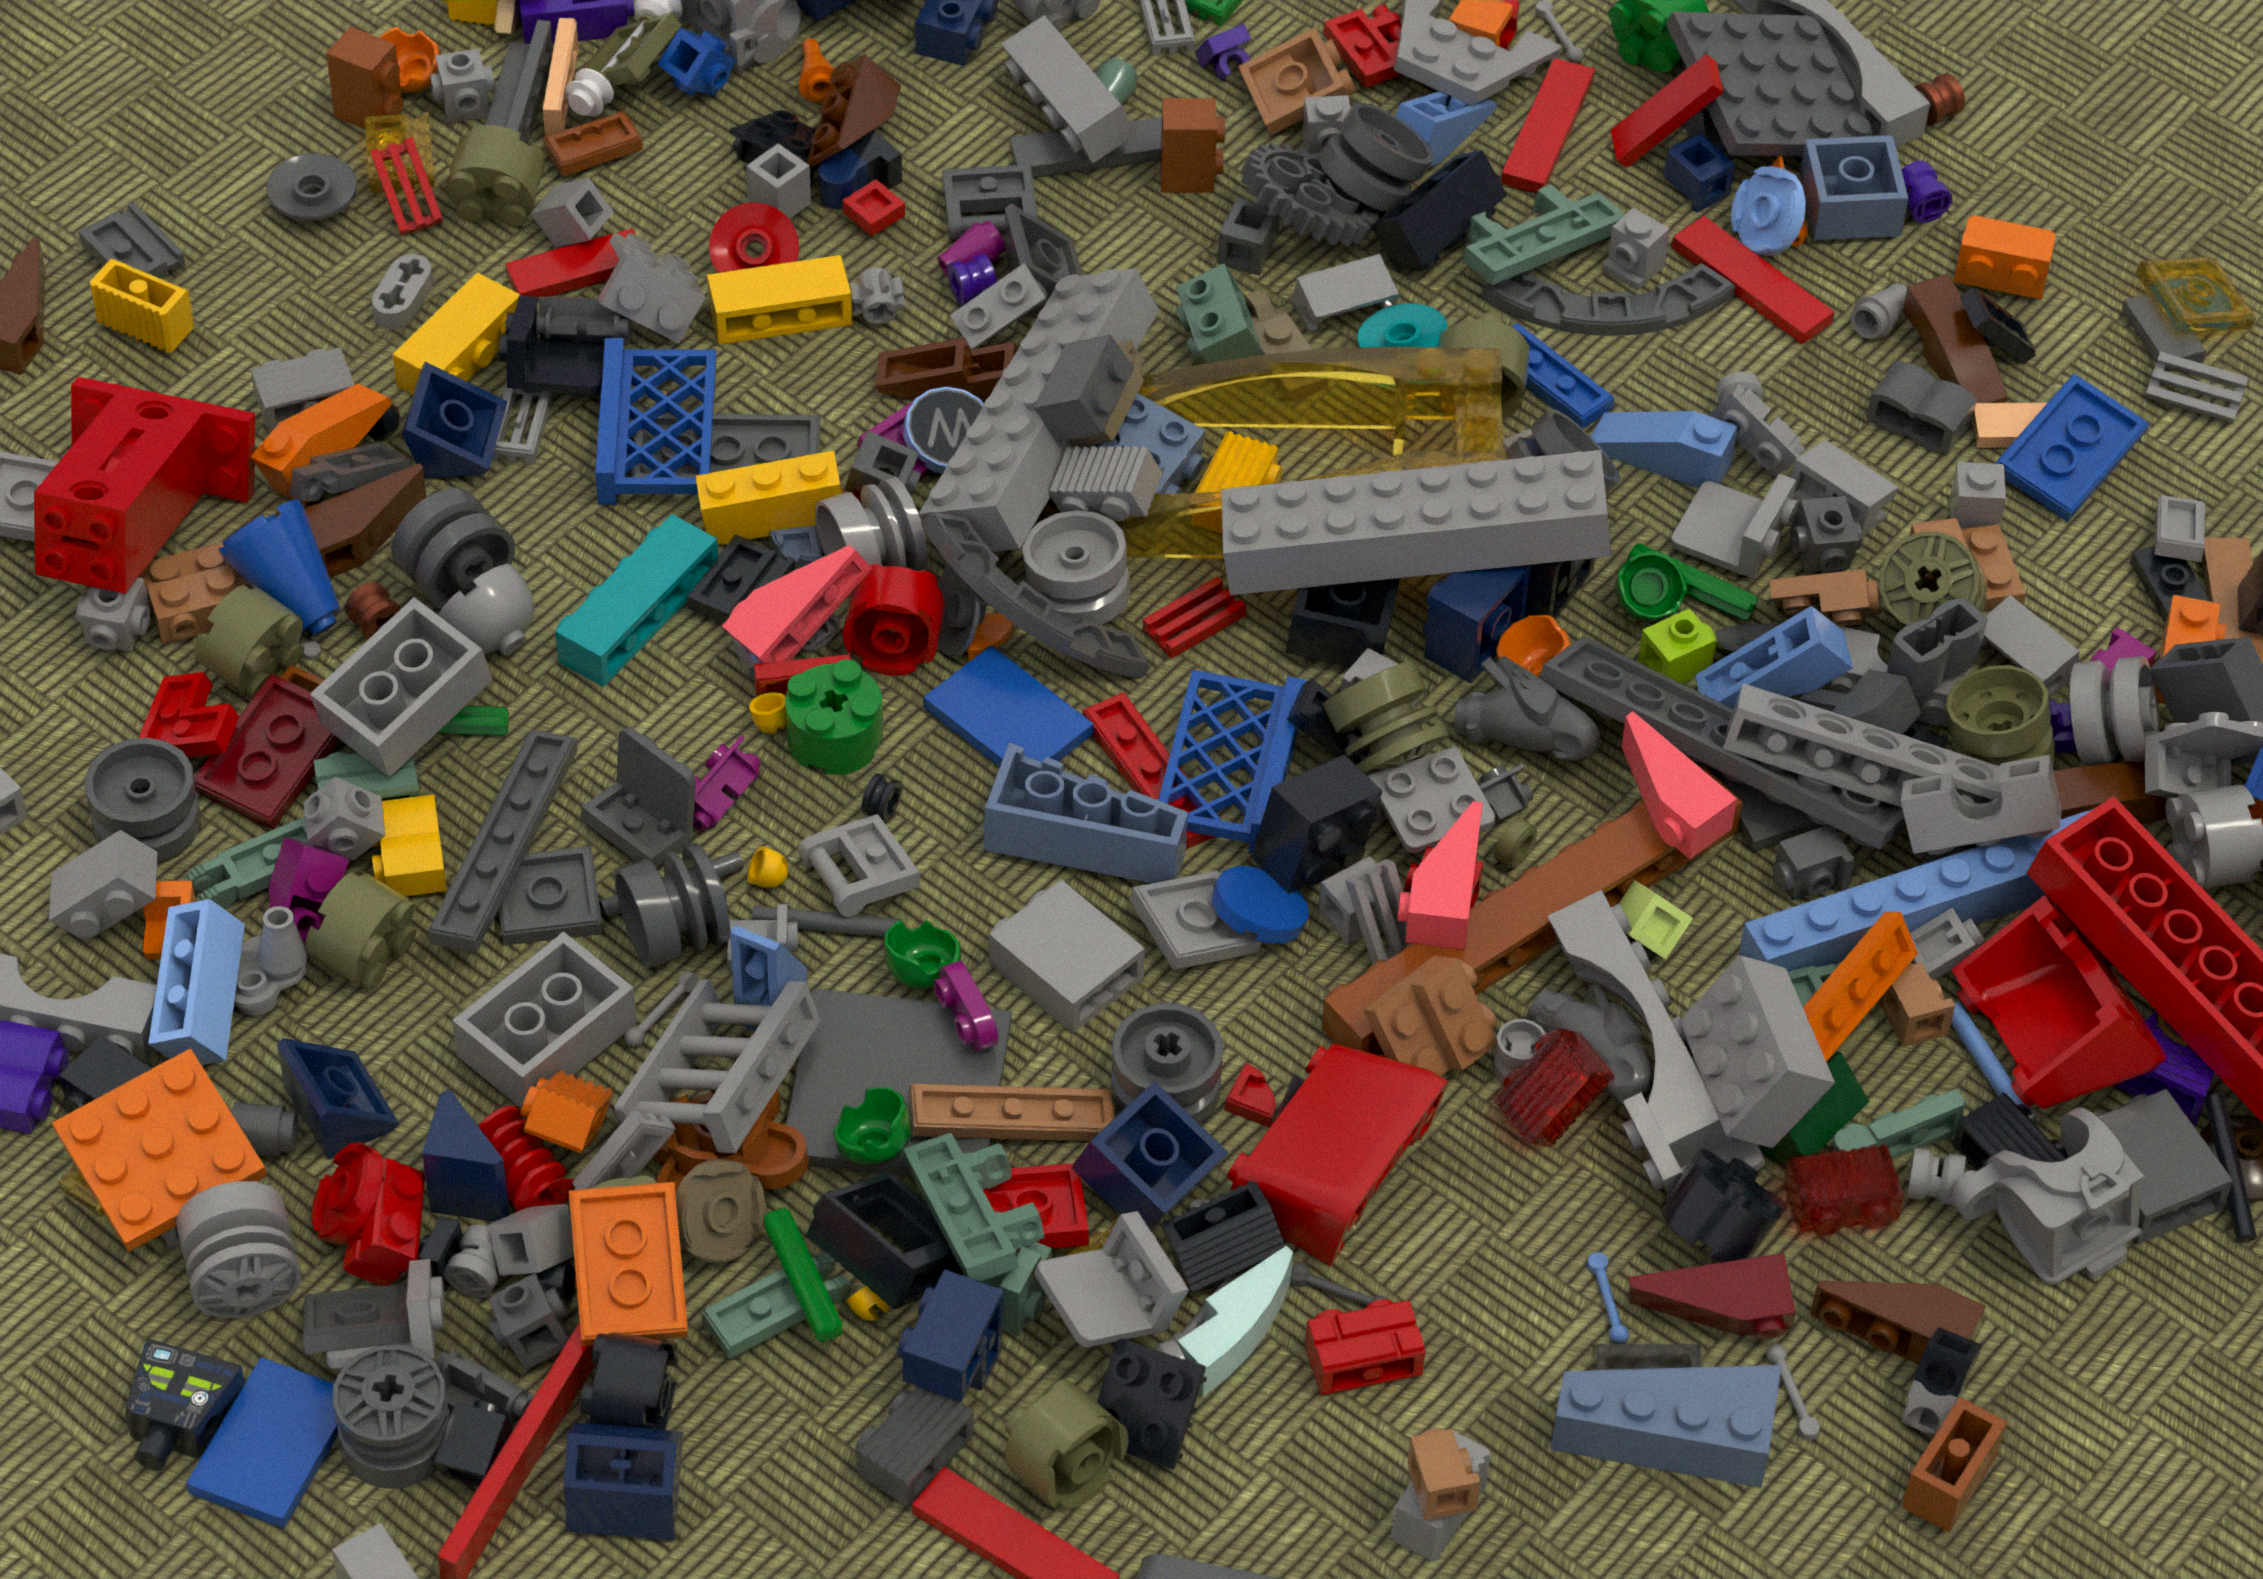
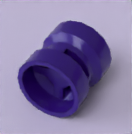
(1927, 197)

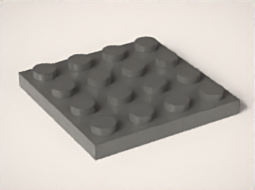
(1775, 80)

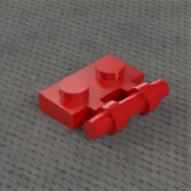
(1364, 43)

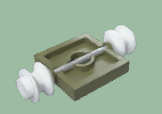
(624, 56)

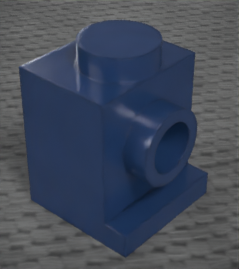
(1699, 171)

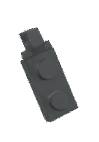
(345, 471)

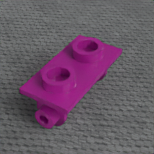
(728, 770)

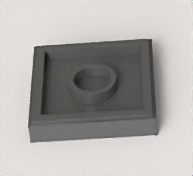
(552, 896)
(356, 1318)

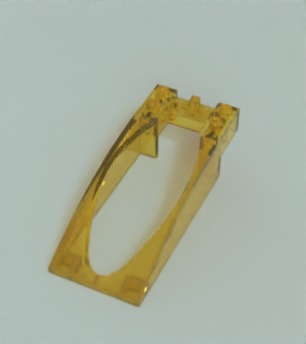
(1319, 391)

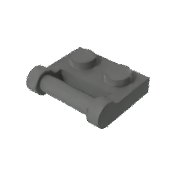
(983, 191)

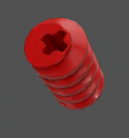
(530, 1168)

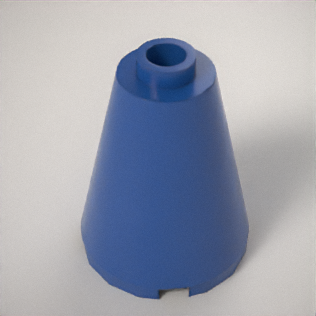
(286, 564)

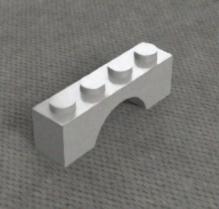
(116, 1011)

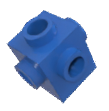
(697, 62)

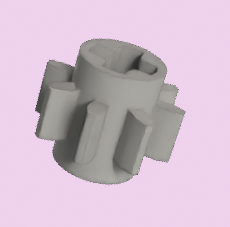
(877, 295)

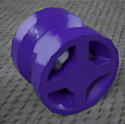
(970, 278)

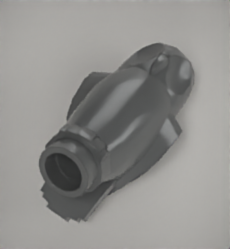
(1525, 715)
(1607, 1029)

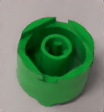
(1643, 31)
(834, 717)

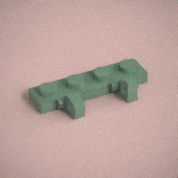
(1559, 231)
(953, 1190)

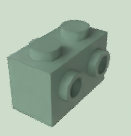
(1217, 317)

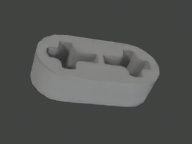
(393, 288)

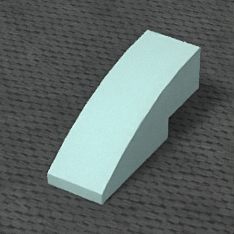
(1238, 1319)

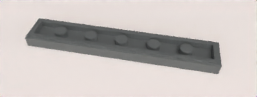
(502, 841)

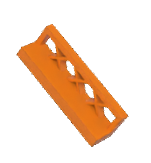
(1859, 981)

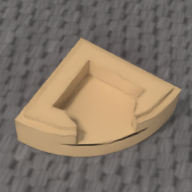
(507, 17)

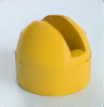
(769, 712)
(767, 868)
(863, 1302)

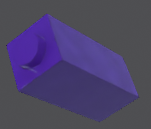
(594, 17)

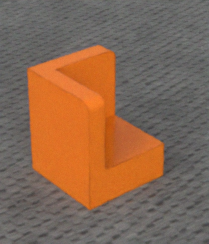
(1482, 17)
(155, 913)

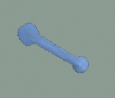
(1598, 1265)

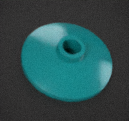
(1403, 327)

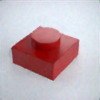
(873, 207)

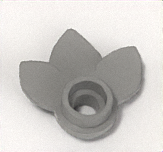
(256, 990)

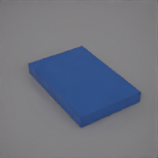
(2071, 447)
(1001, 703)
(268, 1444)

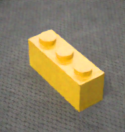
(779, 299)
(459, 335)
(766, 496)

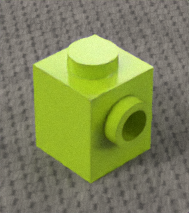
(1678, 646)

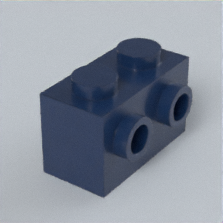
(952, 28)

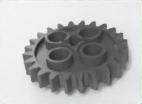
(1305, 195)

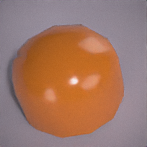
(414, 57)
(1533, 642)

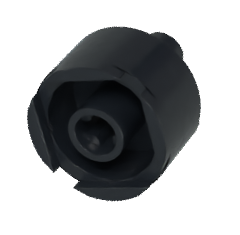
(1722, 1207)
(630, 1382)

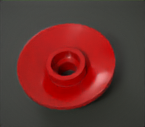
(752, 224)

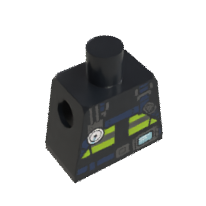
(178, 1402)

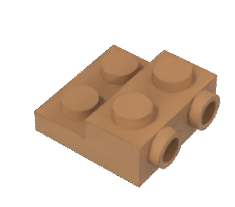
(1292, 72)
(1991, 552)
(187, 589)
(1842, 596)
(1434, 1018)

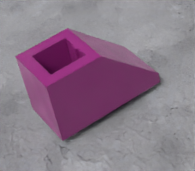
(303, 880)

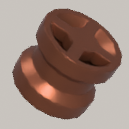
(1944, 97)
(370, 607)

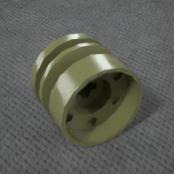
(1935, 554)
(2000, 715)
(1386, 718)

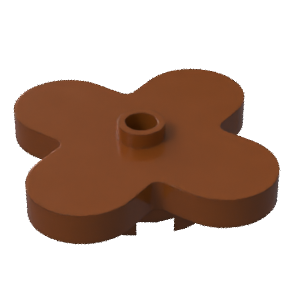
(770, 1150)

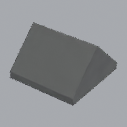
(1042, 248)

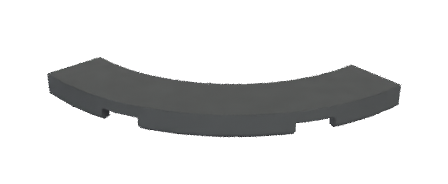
(1611, 312)
(1027, 608)

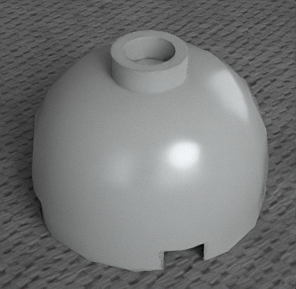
(494, 611)

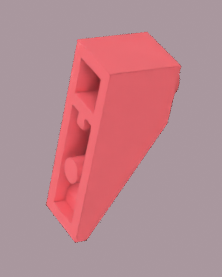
(789, 610)
(1680, 797)
(1443, 887)

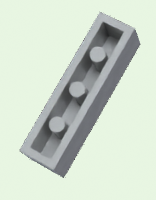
(1067, 89)

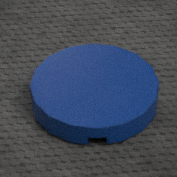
(1256, 902)

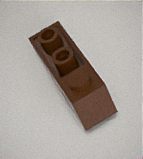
(856, 103)
(22, 309)
(362, 519)
(1896, 1315)

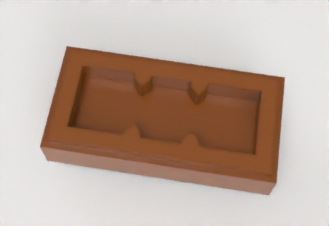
(593, 143)

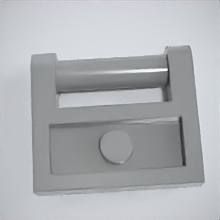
(872, 855)

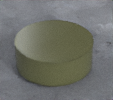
(1515, 842)

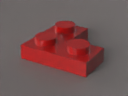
(185, 721)

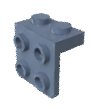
(1169, 438)

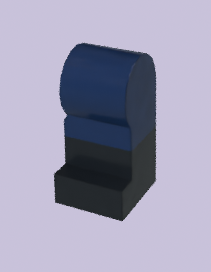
(857, 166)

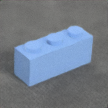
(197, 981)

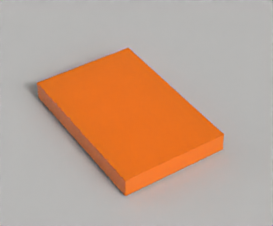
(628, 1261)

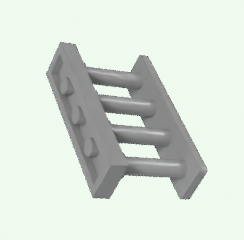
(746, 1086)

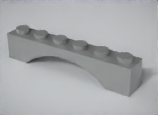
(1882, 91)
(1601, 954)

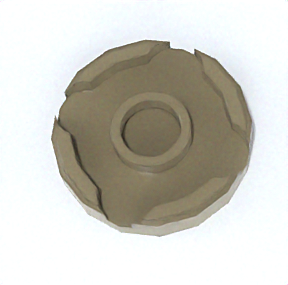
(719, 1210)

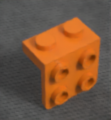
(2005, 257)

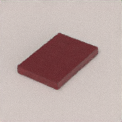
(268, 754)

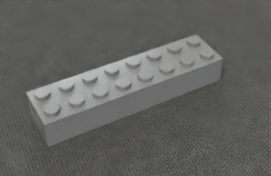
(1009, 453)
(1415, 522)

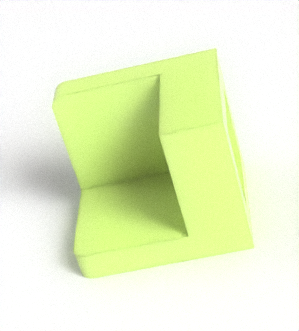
(1653, 919)

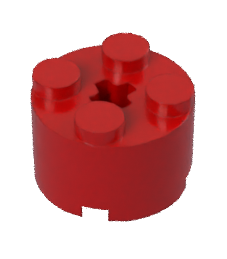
(894, 619)

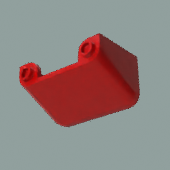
(2056, 1008)
(1338, 1143)

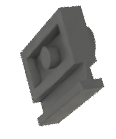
(132, 240)

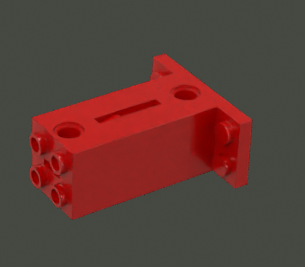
(133, 479)

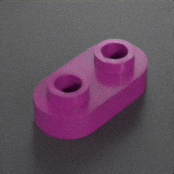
(972, 1015)

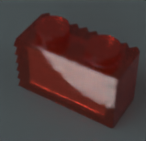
(1553, 1087)
(1843, 1190)

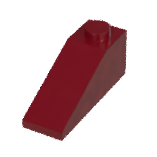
(1729, 1296)

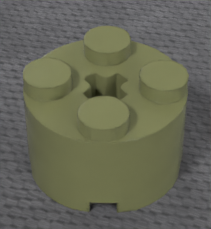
(495, 175)
(1491, 332)
(250, 639)
(362, 929)
(1064, 1445)

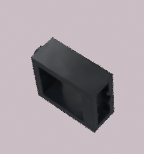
(904, 1216)

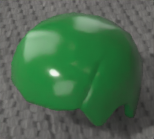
(1650, 587)
(918, 953)
(875, 1128)

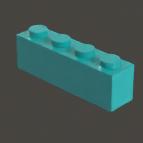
(635, 600)

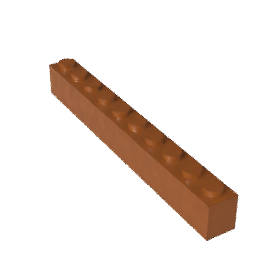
(1513, 922)

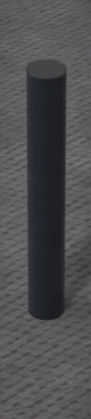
(2228, 1157)

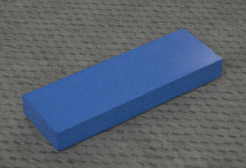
(1563, 384)

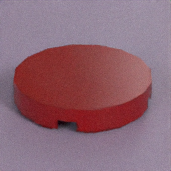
(348, 1195)

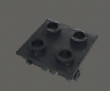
(772, 129)
(1152, 1399)

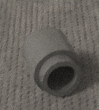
(268, 1127)

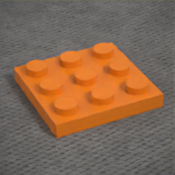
(156, 1147)

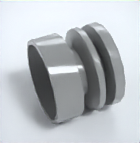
(881, 528)
(238, 1249)

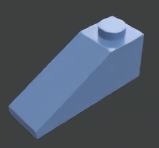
(1444, 120)
(1669, 443)
(1785, 660)
(761, 968)

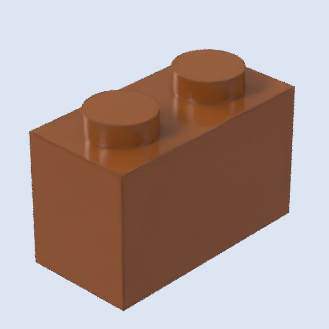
(363, 77)
(1189, 145)
(1954, 1464)

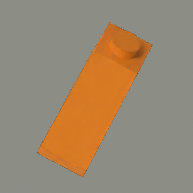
(318, 430)

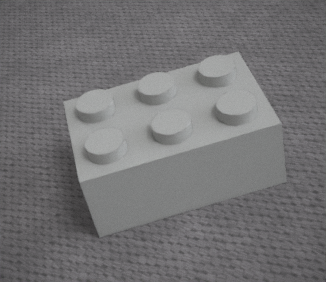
(401, 687)
(544, 1019)
(1756, 1051)

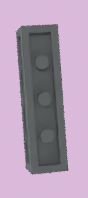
(523, 83)

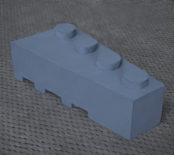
(1081, 822)
(1672, 1419)

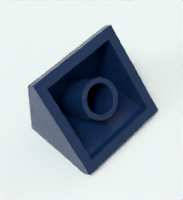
(452, 424)
(334, 1095)
(463, 1166)

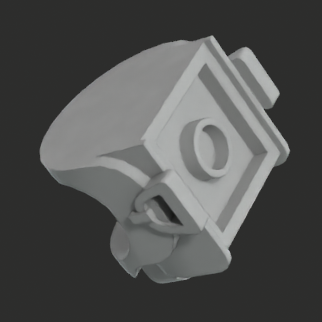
(750, 28)
(2061, 1211)

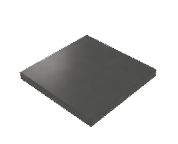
(888, 1045)

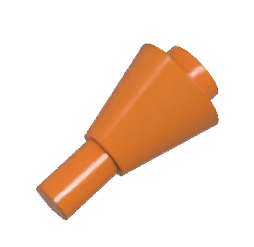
(815, 73)

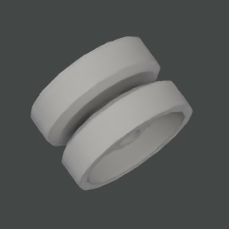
(1079, 565)
(2113, 710)

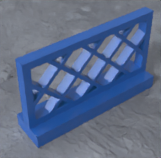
(616, 428)
(1272, 756)

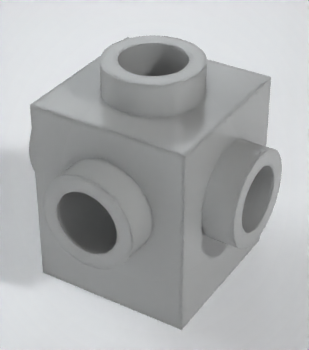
(459, 77)
(114, 618)
(344, 818)

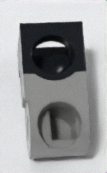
(1939, 1380)

